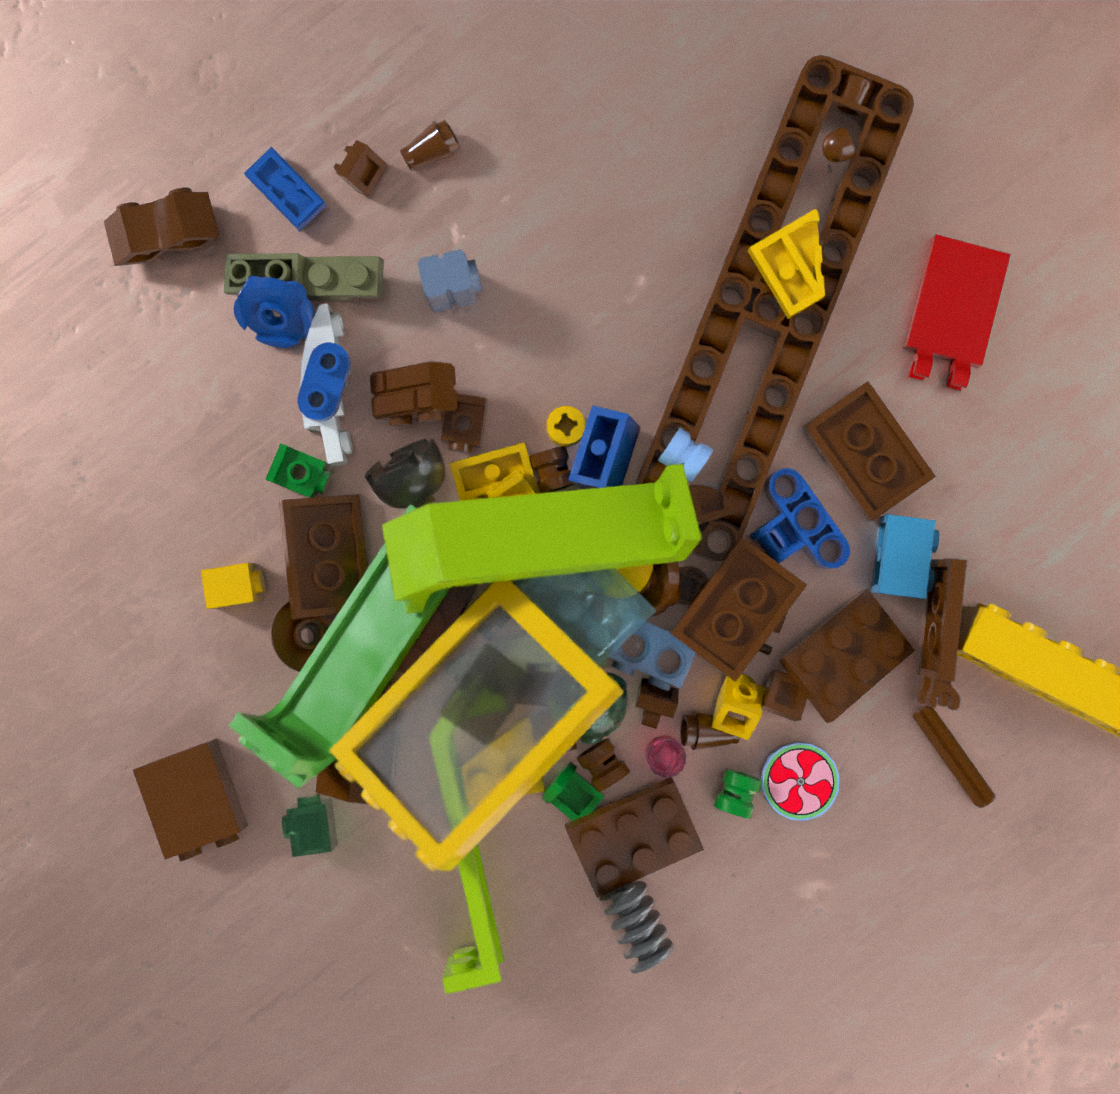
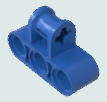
(787, 531)

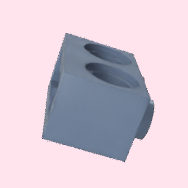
(655, 643)

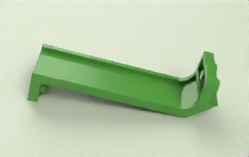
(338, 678)

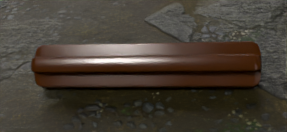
(954, 756)

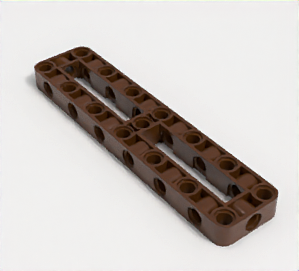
(855, 96)

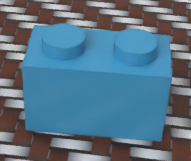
(904, 556)

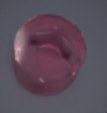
(666, 763)

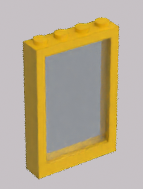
(436, 777)

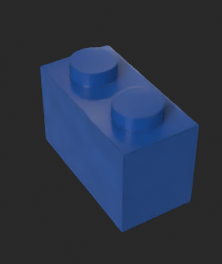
(604, 449)

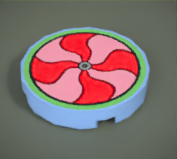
(800, 781)

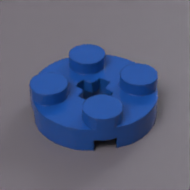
(286, 298)

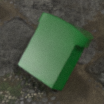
(572, 793)

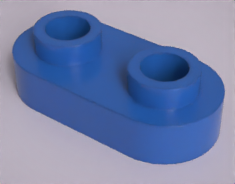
(324, 381)

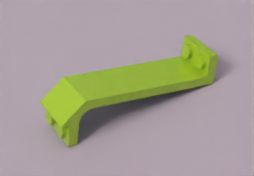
(539, 536)
(467, 966)

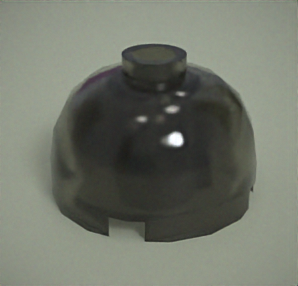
(410, 476)

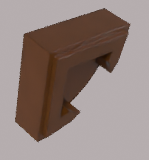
(709, 503)

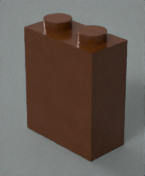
(191, 800)

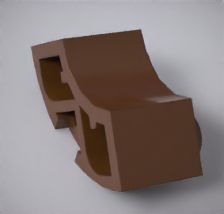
(172, 223)

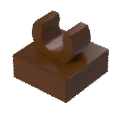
(361, 168)
(783, 696)
(656, 702)

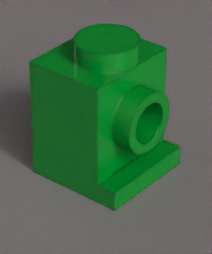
(284, 465)

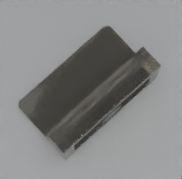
(486, 695)

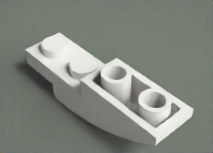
(327, 328)

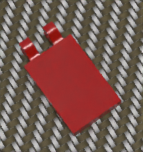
(955, 308)

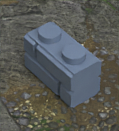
(449, 280)

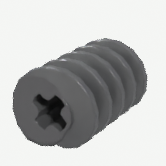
(640, 925)

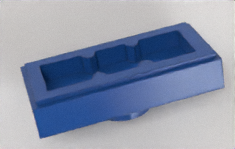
(285, 189)

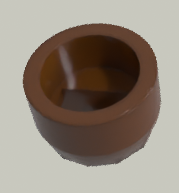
(838, 146)

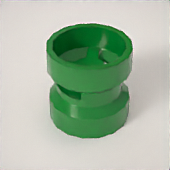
(739, 784)

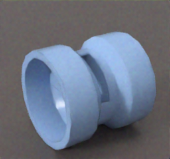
(684, 451)

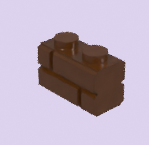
(413, 392)

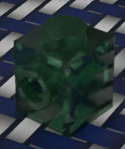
(310, 825)

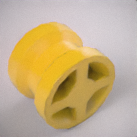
(566, 433)

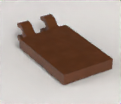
(941, 634)

